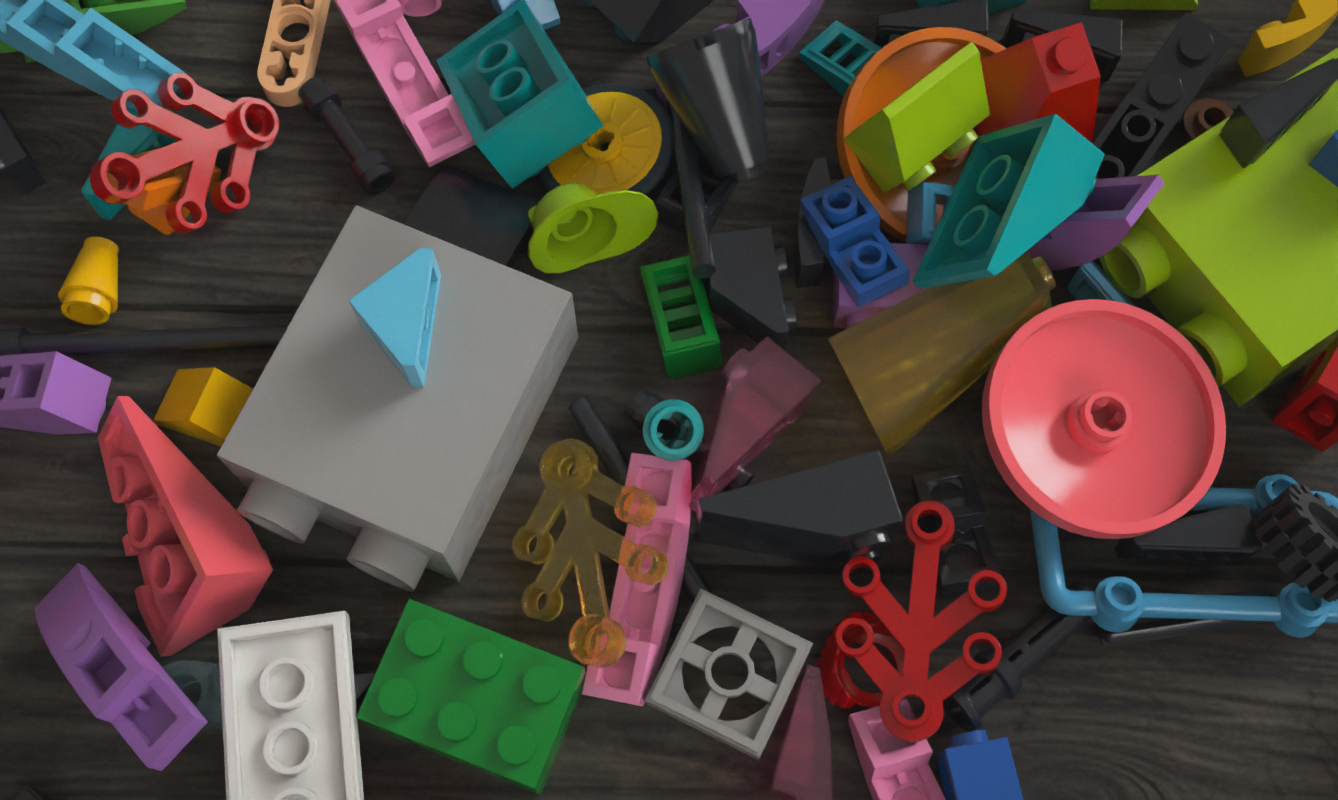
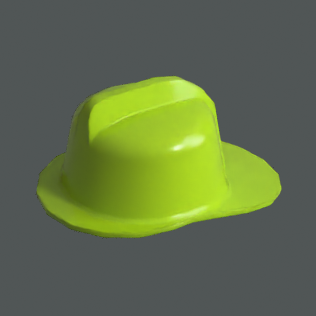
(582, 226)

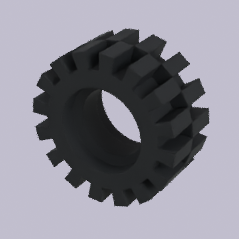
(1303, 538)

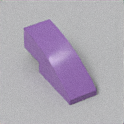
(1098, 223)

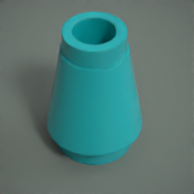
(687, 434)

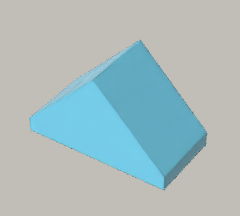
(401, 313)

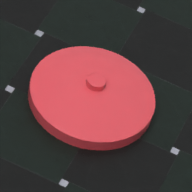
(1103, 419)

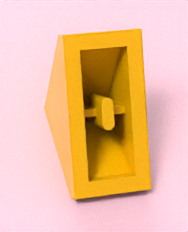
(202, 404)

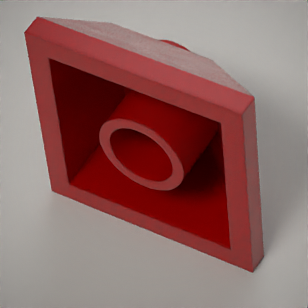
(1042, 79)

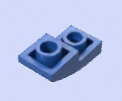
(852, 241)

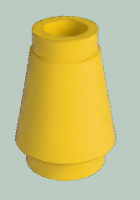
(92, 283)

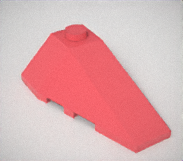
(189, 541)

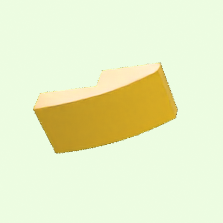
(1284, 40)

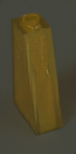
(937, 345)

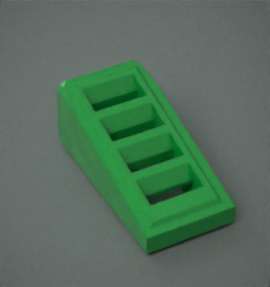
(689, 349)

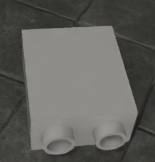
(392, 463)

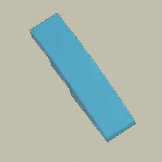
(83, 48)

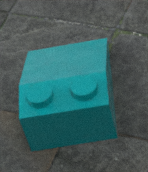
(518, 95)
(1009, 198)

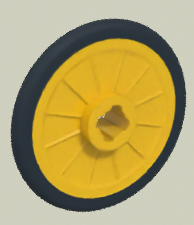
(637, 138)

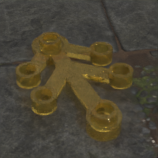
(580, 546)

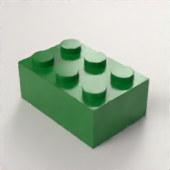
(473, 696)

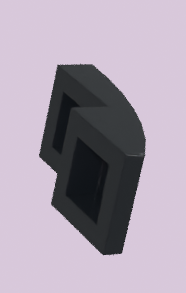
(970, 546)

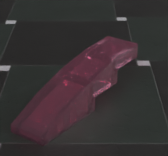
(805, 754)

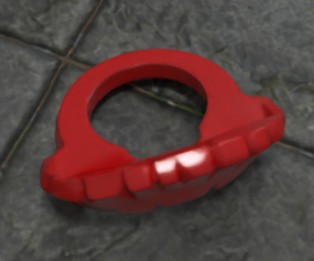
(837, 681)

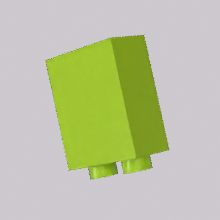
(1242, 252)

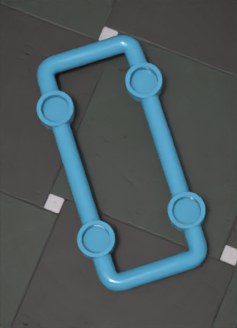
(1120, 602)

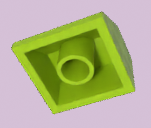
(924, 122)

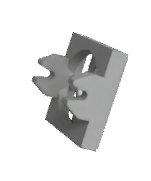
(668, 690)

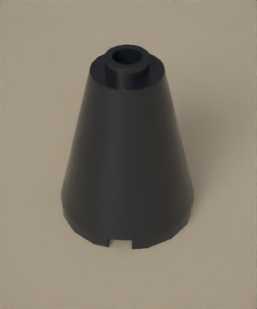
(719, 97)

